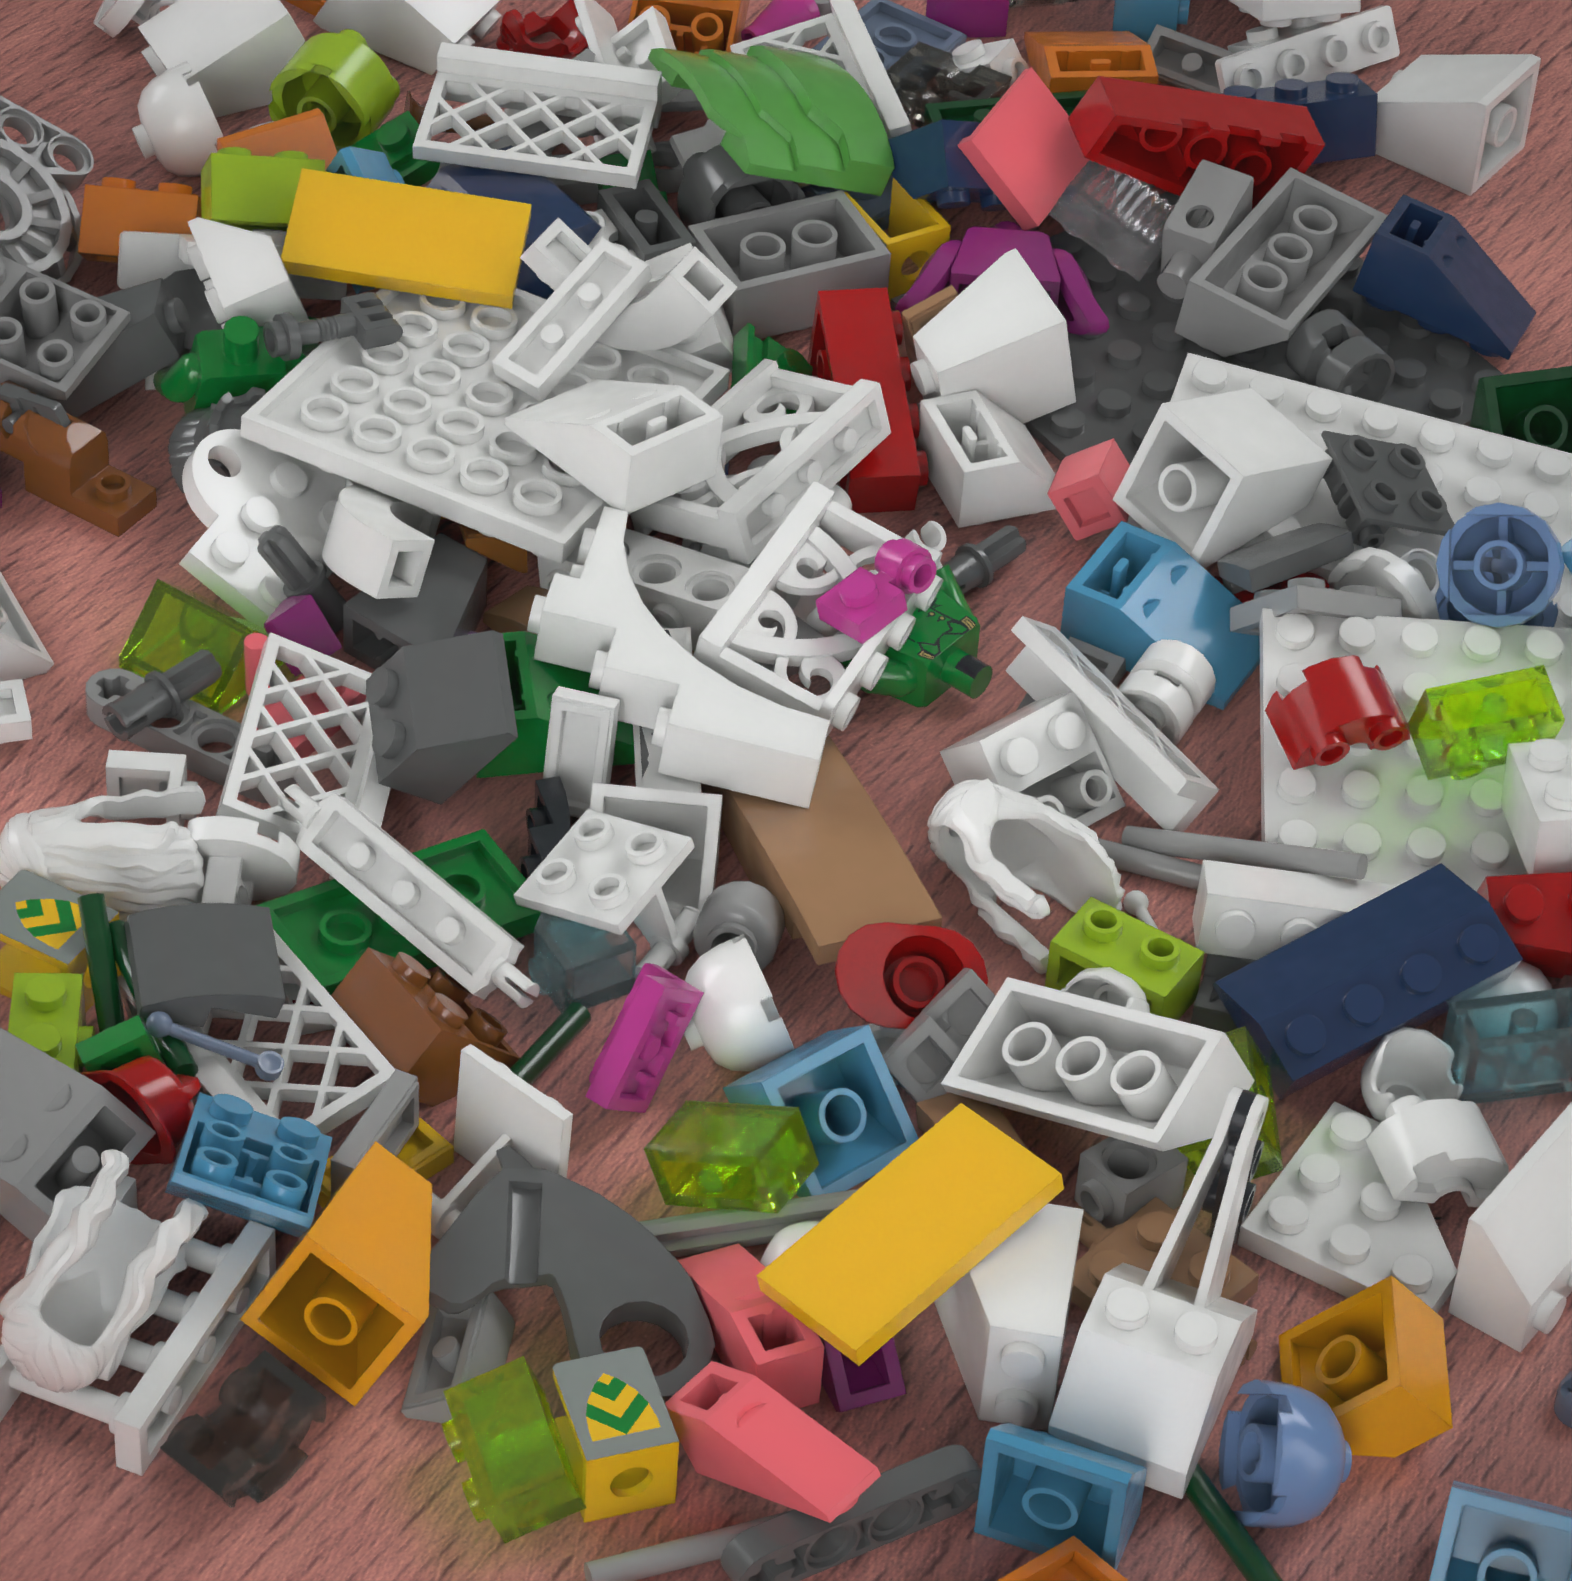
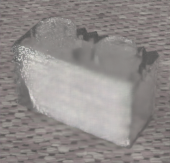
(1114, 217)

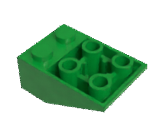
(532, 692)

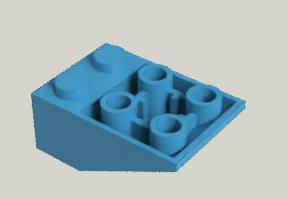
(1153, 591)
(251, 1164)

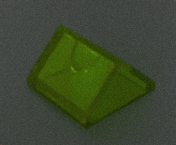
(182, 623)

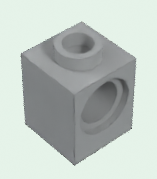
(1123, 1177)

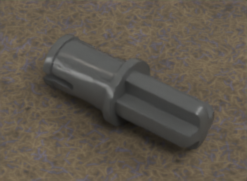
(976, 564)
(301, 573)
(161, 694)

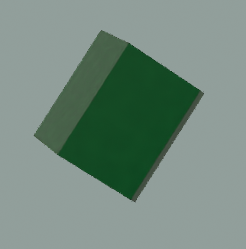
(1527, 406)

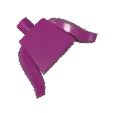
(1057, 271)

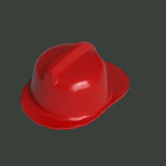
(898, 969)
(157, 1099)

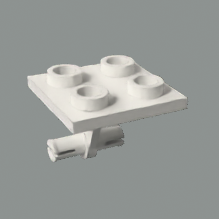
(612, 875)
(495, 1112)

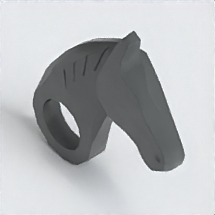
(597, 1258)

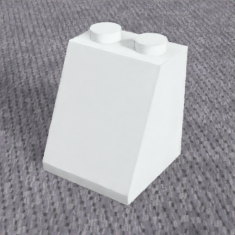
(411, 28)
(229, 45)
(1457, 115)
(1001, 341)
(1220, 473)
(1012, 1319)

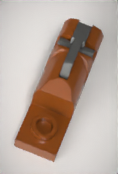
(69, 462)

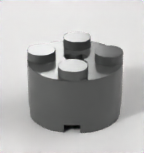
(719, 188)

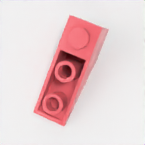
(753, 1329)
(765, 1444)

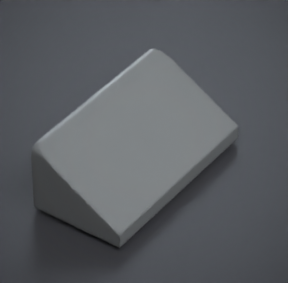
(1185, 60)
(454, 1351)

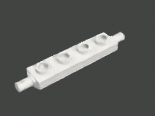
(409, 896)

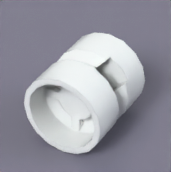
(1170, 686)

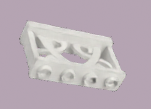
(819, 442)
(738, 639)

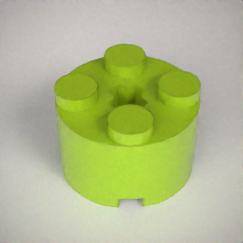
(341, 80)

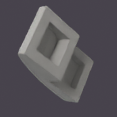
(938, 1035)

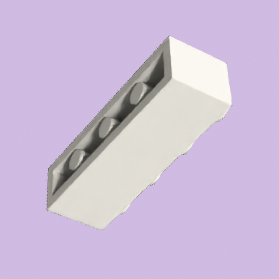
(1260, 909)

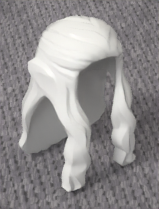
(1013, 843)
(127, 862)
(92, 1281)

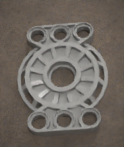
(36, 193)

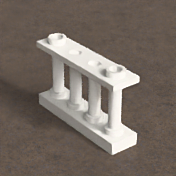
(172, 1368)

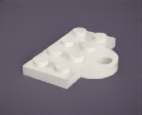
(261, 493)

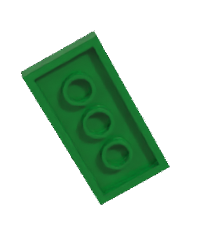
(334, 928)

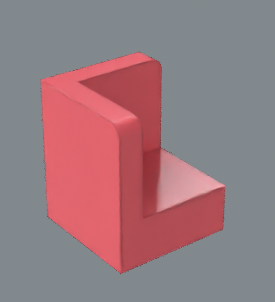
(1086, 487)

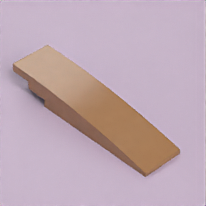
(827, 862)

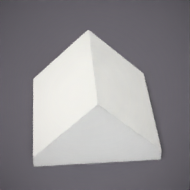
(678, 812)

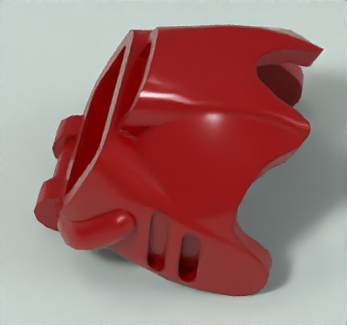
(517, 32)

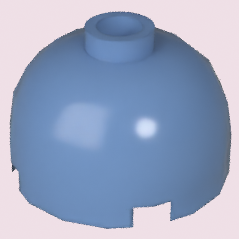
(1500, 565)
(1282, 1455)

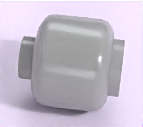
(740, 910)

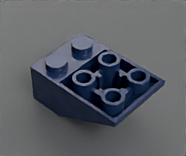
(1442, 278)

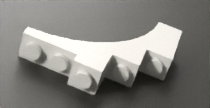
(700, 718)

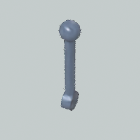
(267, 1064)

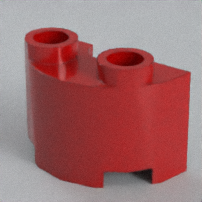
(1336, 709)

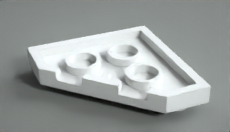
(1339, 1222)

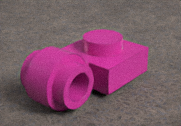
(869, 602)

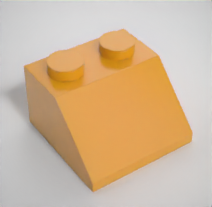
(1376, 1366)

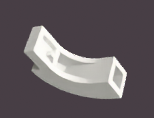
(661, 313)
(379, 542)

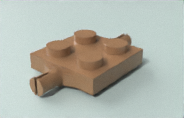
(1138, 1244)

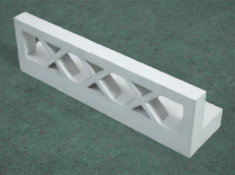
(1133, 747)

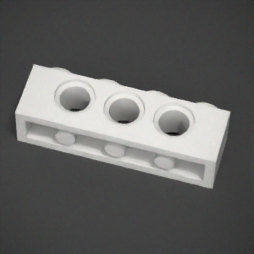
(672, 581)

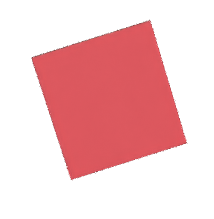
(1026, 150)

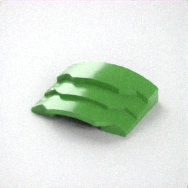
(787, 115)

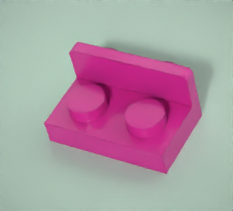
(643, 1040)

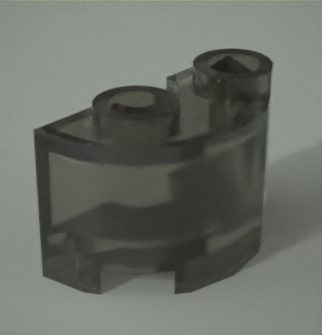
(932, 77)
(252, 1436)

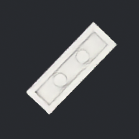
(571, 319)

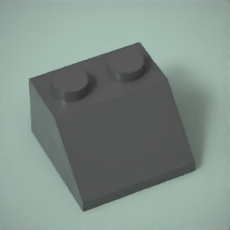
(440, 713)

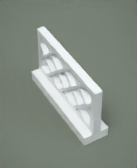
(853, 53)
(542, 90)
(321, 676)
(332, 1103)

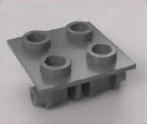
(1382, 488)

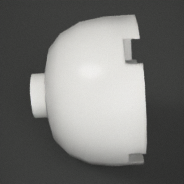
(176, 123)
(737, 1010)

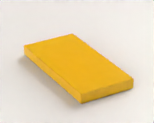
(406, 238)
(910, 1233)

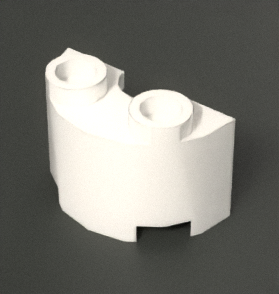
(1437, 1150)

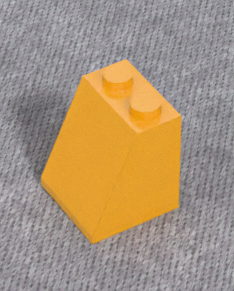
(354, 1279)

